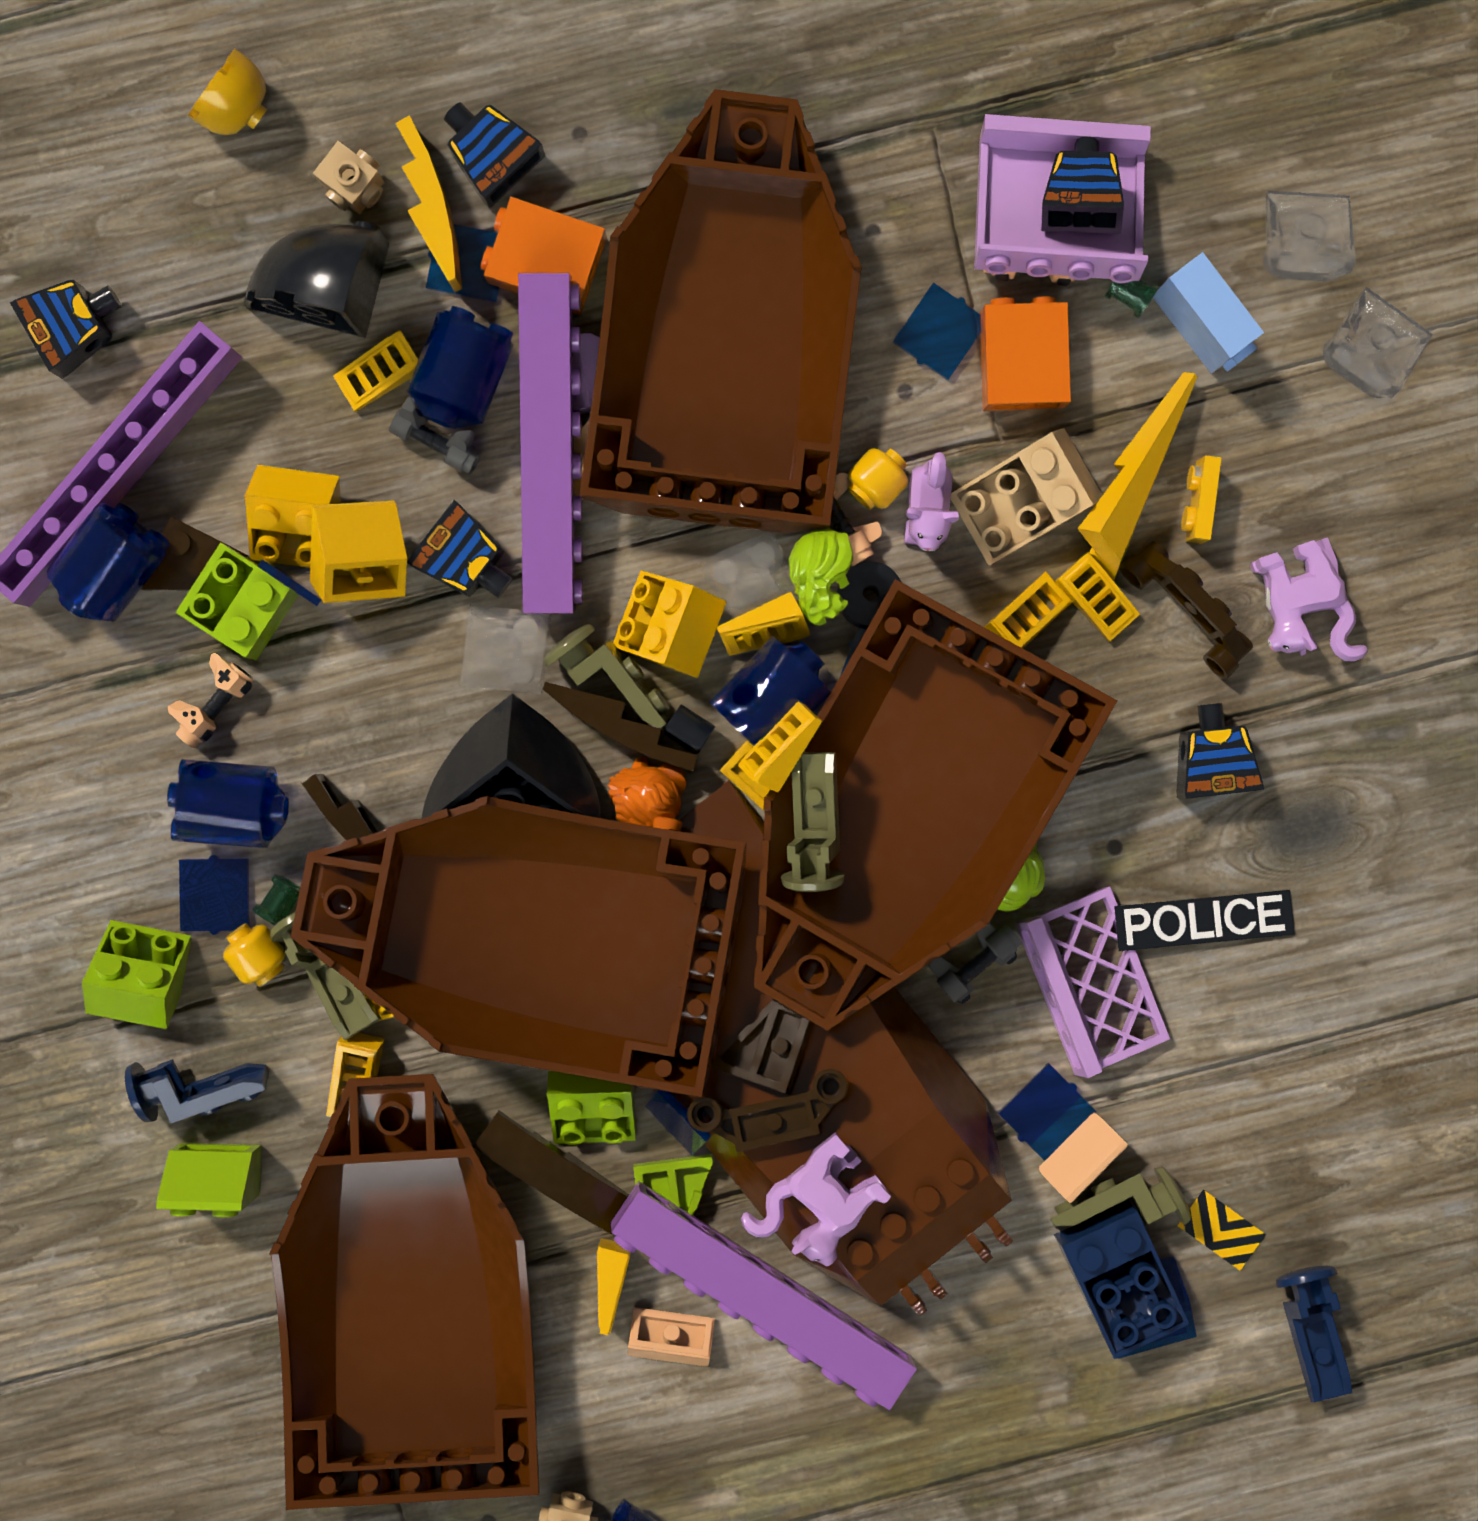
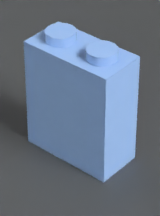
(1208, 315)

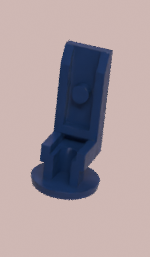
(180, 1101)
(1316, 1332)

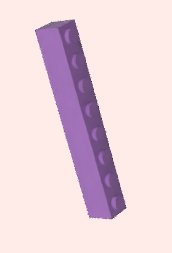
(548, 442)
(117, 458)
(763, 1296)

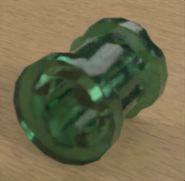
(1132, 294)
(278, 900)

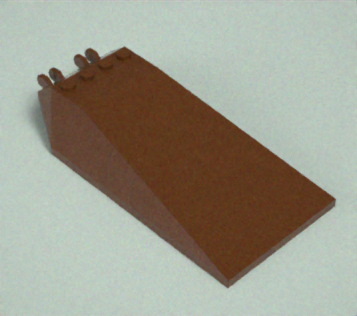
(903, 1114)

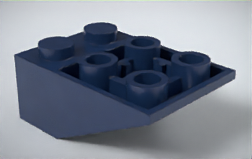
(1122, 1279)

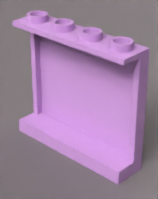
(1012, 181)

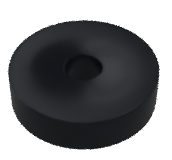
(862, 577)

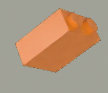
(542, 242)
(1025, 354)

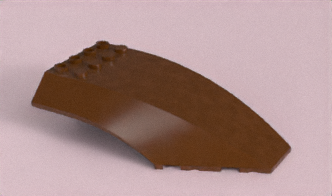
(726, 330)
(944, 786)
(537, 937)
(403, 1313)

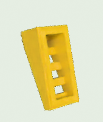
(382, 350)
(1108, 586)
(776, 618)
(1009, 629)
(778, 752)
(359, 1051)
(611, 1272)

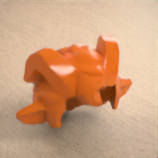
(648, 794)

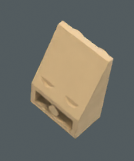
(1026, 496)

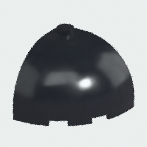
(322, 276)
(517, 759)

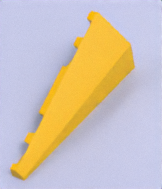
(1117, 512)

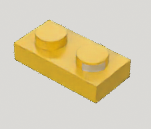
(1199, 516)

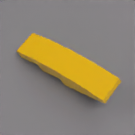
(433, 213)

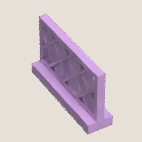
(1065, 1003)

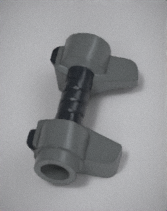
(458, 448)
(997, 946)

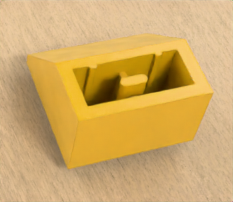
(281, 512)
(357, 552)
(669, 623)

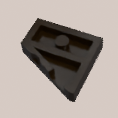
(185, 557)
(768, 1048)

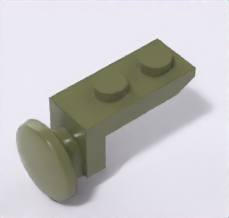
(583, 661)
(814, 825)
(345, 1004)
(1150, 1202)

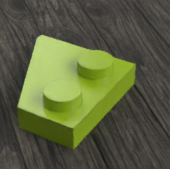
(676, 1179)

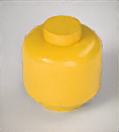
(878, 478)
(253, 954)

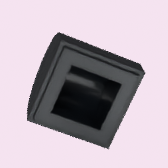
(689, 729)

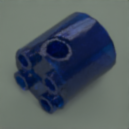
(459, 369)
(106, 563)
(770, 687)
(227, 804)

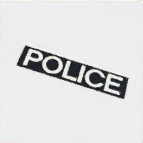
(1204, 920)

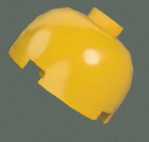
(231, 97)

